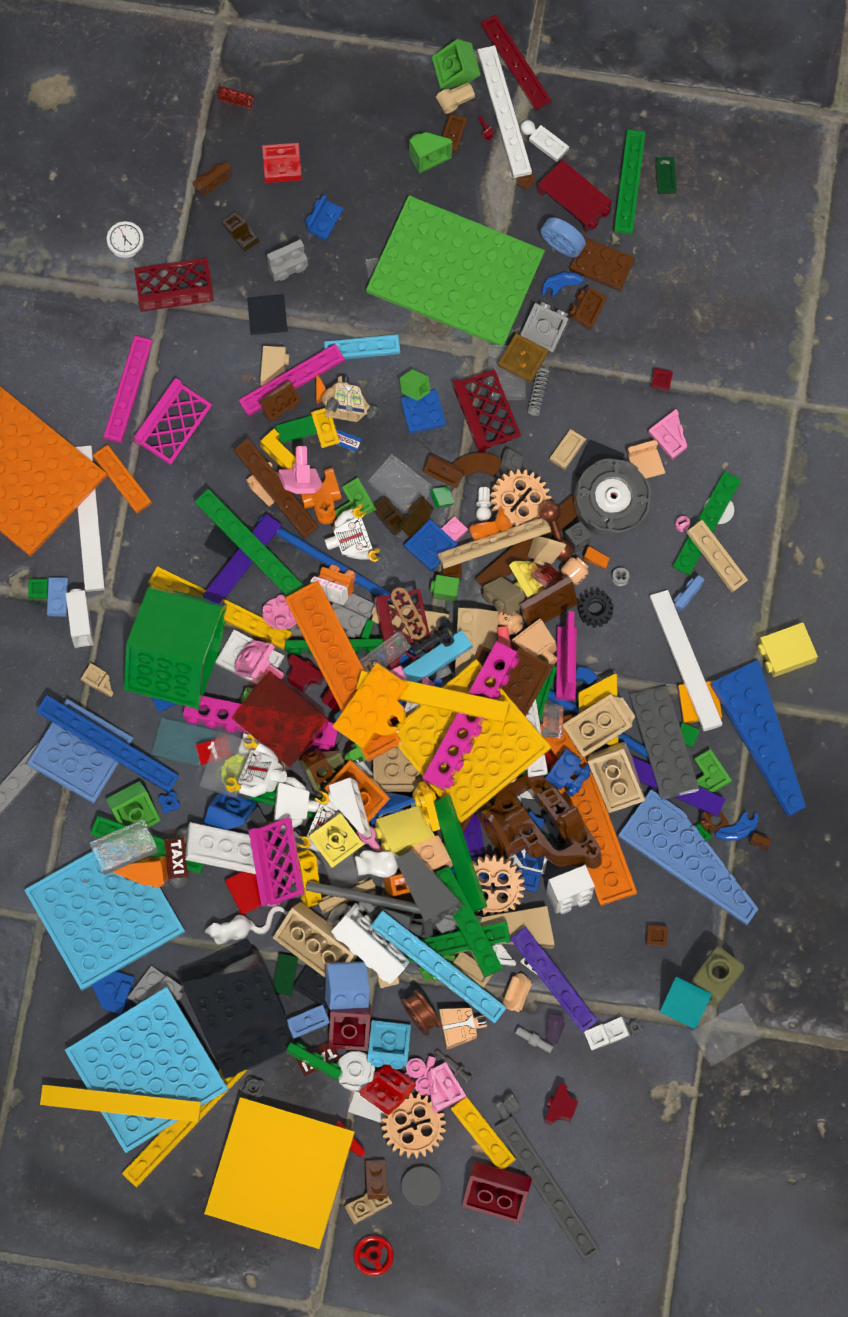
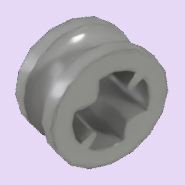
(620, 571)

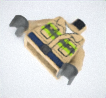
(347, 402)

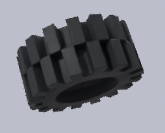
(599, 598)

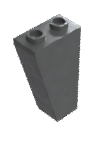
(428, 890)

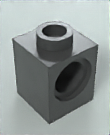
(577, 536)

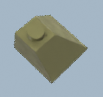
(336, 764)

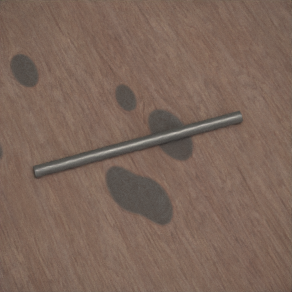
(368, 898)

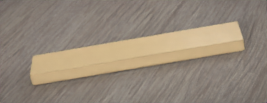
(493, 542)

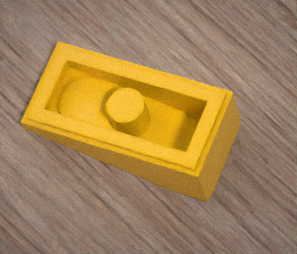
(325, 428)

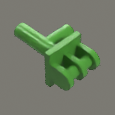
(354, 754)

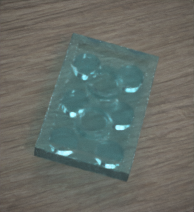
(177, 742)

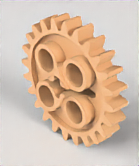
(507, 488)
(493, 868)
(420, 1143)

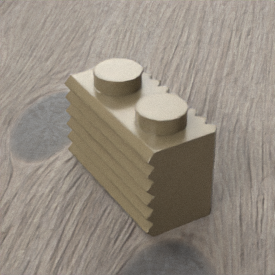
(503, 595)

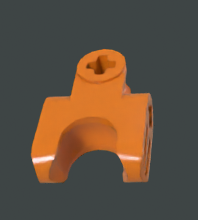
(323, 498)

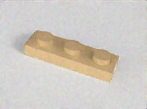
(329, 902)

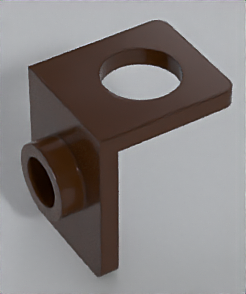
(314, 761)
(707, 824)

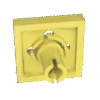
(523, 572)
(336, 840)

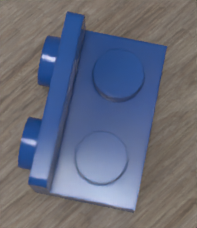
(323, 218)

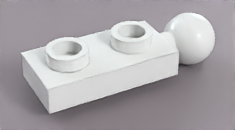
(545, 140)

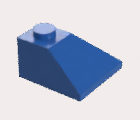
(395, 804)
(228, 812)

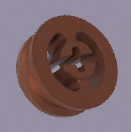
(421, 1013)

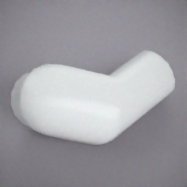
(337, 912)

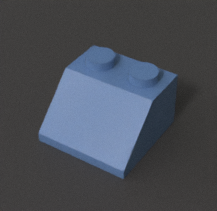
(347, 985)

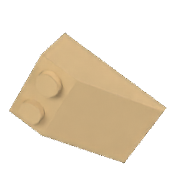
(616, 777)

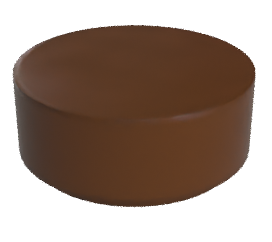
(526, 182)

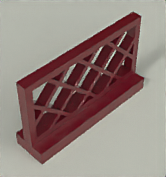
(175, 296)
(471, 417)
(386, 627)

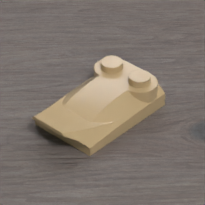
(599, 724)

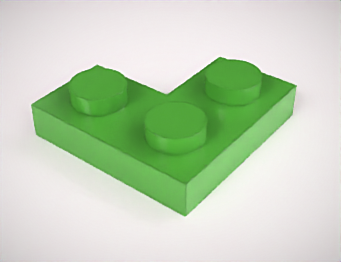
(357, 495)
(714, 775)

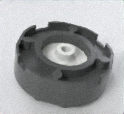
(617, 480)

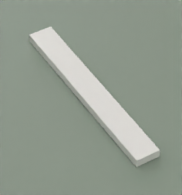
(504, 111)
(90, 537)
(685, 661)

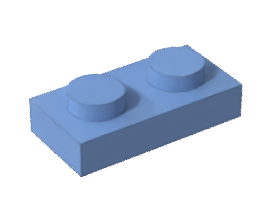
(57, 597)
(683, 599)
(308, 1022)

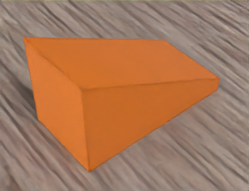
(320, 389)
(596, 558)

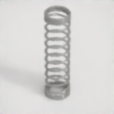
(537, 410)

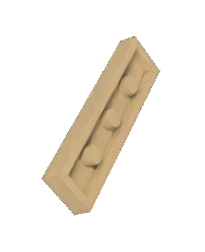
(716, 556)

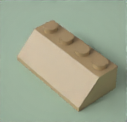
(481, 630)
(311, 939)

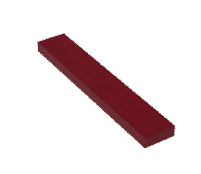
(515, 62)

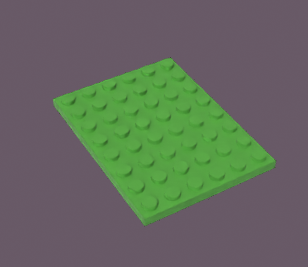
(455, 271)

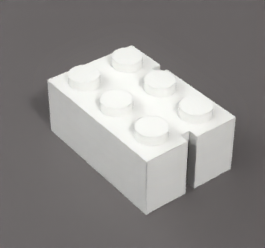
(570, 890)

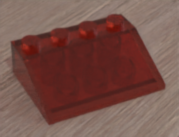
(280, 719)

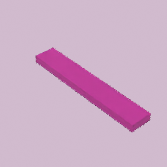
(297, 376)
(128, 389)

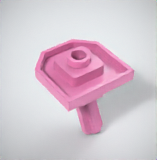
(300, 478)
(254, 660)

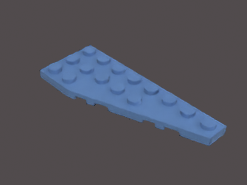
(673, 843)

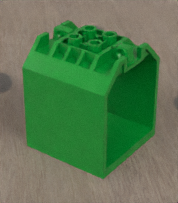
(174, 646)

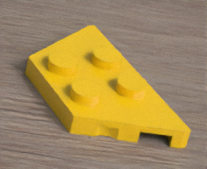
(596, 693)

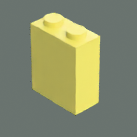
(787, 650)
(402, 831)

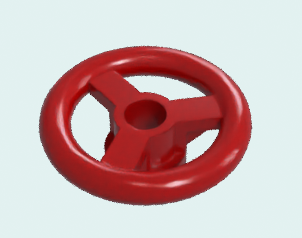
(360, 1254)

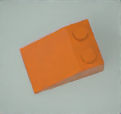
(371, 793)

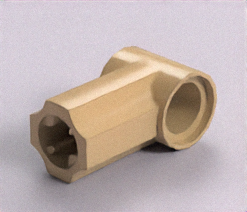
(451, 99)

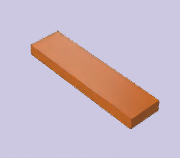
(122, 479)

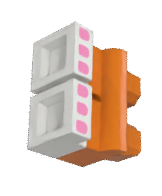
(335, 584)

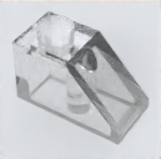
(552, 721)

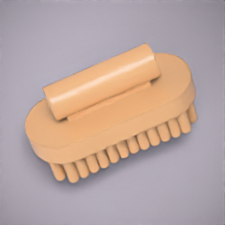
(517, 992)

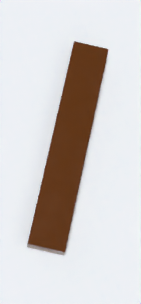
(273, 487)

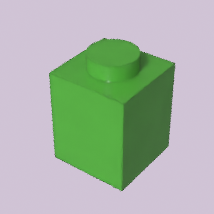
(415, 385)
(445, 588)

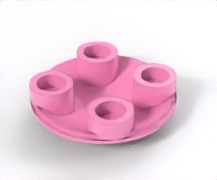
(277, 614)

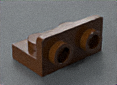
(213, 178)
(586, 307)
(279, 401)

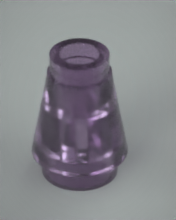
(554, 1028)

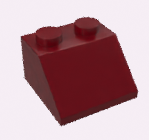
(350, 1028)

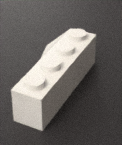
(370, 946)

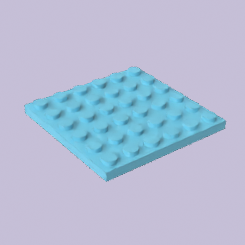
(102, 921)
(147, 1054)

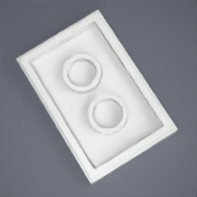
(234, 647)

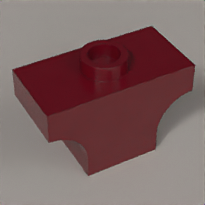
(303, 674)
(561, 1106)

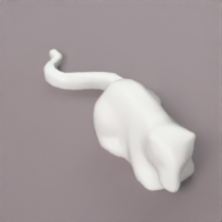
(378, 864)
(239, 927)

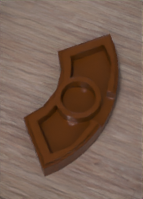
(479, 463)

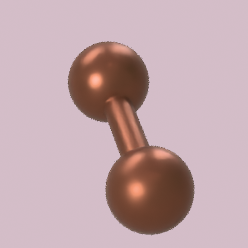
(551, 512)

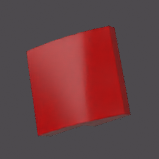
(281, 162)
(244, 891)
(388, 1089)

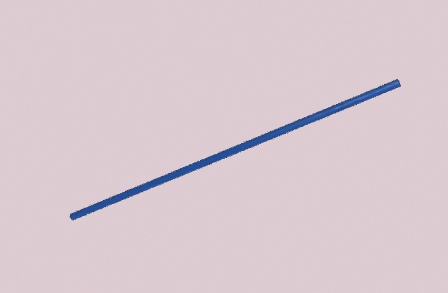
(378, 591)

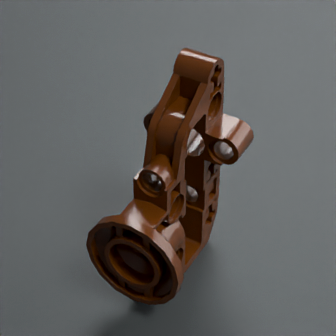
(510, 827)

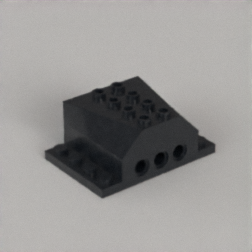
(237, 1009)

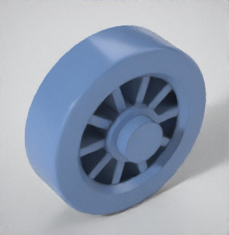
(563, 237)

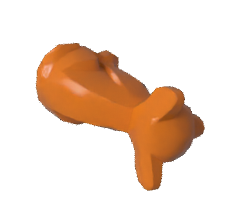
(486, 529)

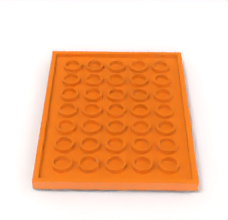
(39, 476)

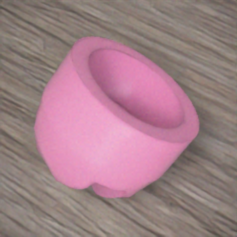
(684, 526)

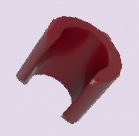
(488, 131)

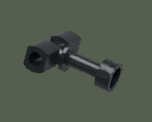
(443, 635)

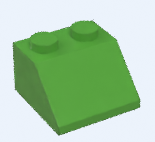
(456, 64)
(429, 150)
(133, 806)

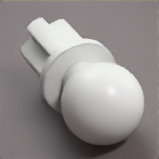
(483, 512)

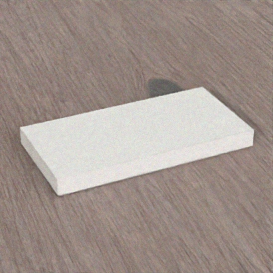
(219, 848)

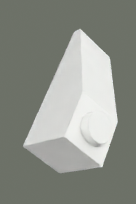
(348, 800)

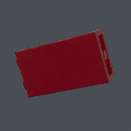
(576, 195)

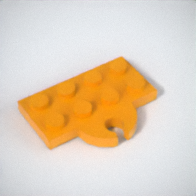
(373, 708)

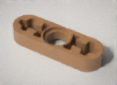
(396, 603)

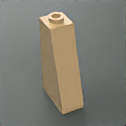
(432, 618)
(535, 920)

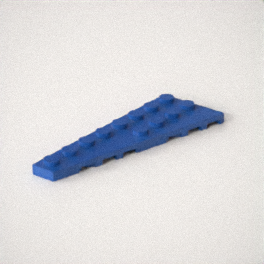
(752, 712)

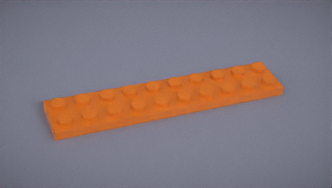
(333, 654)
(613, 877)

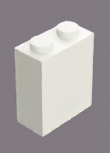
(79, 618)

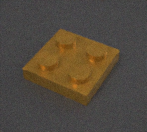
(523, 358)

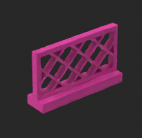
(162, 409)
(566, 660)
(265, 865)

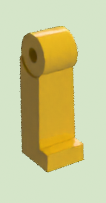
(277, 451)
(309, 872)

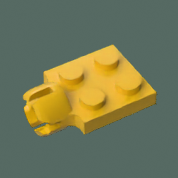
(424, 799)

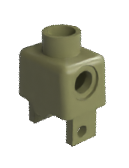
(718, 987)

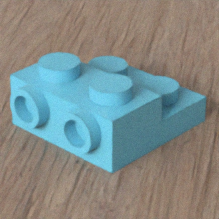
(389, 1044)

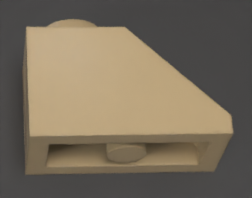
(273, 363)
(545, 550)

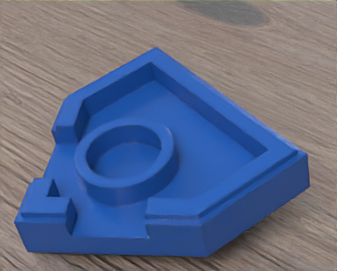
(114, 991)

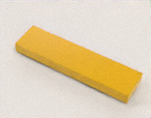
(483, 1134)

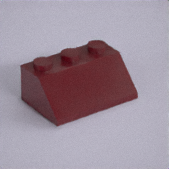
(497, 1192)

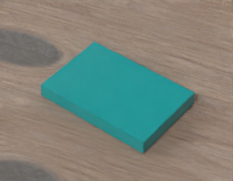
(685, 1003)

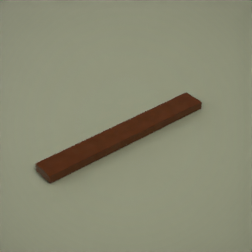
(520, 551)

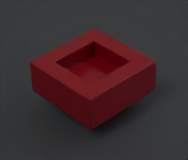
(662, 379)

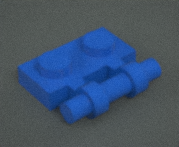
(564, 768)

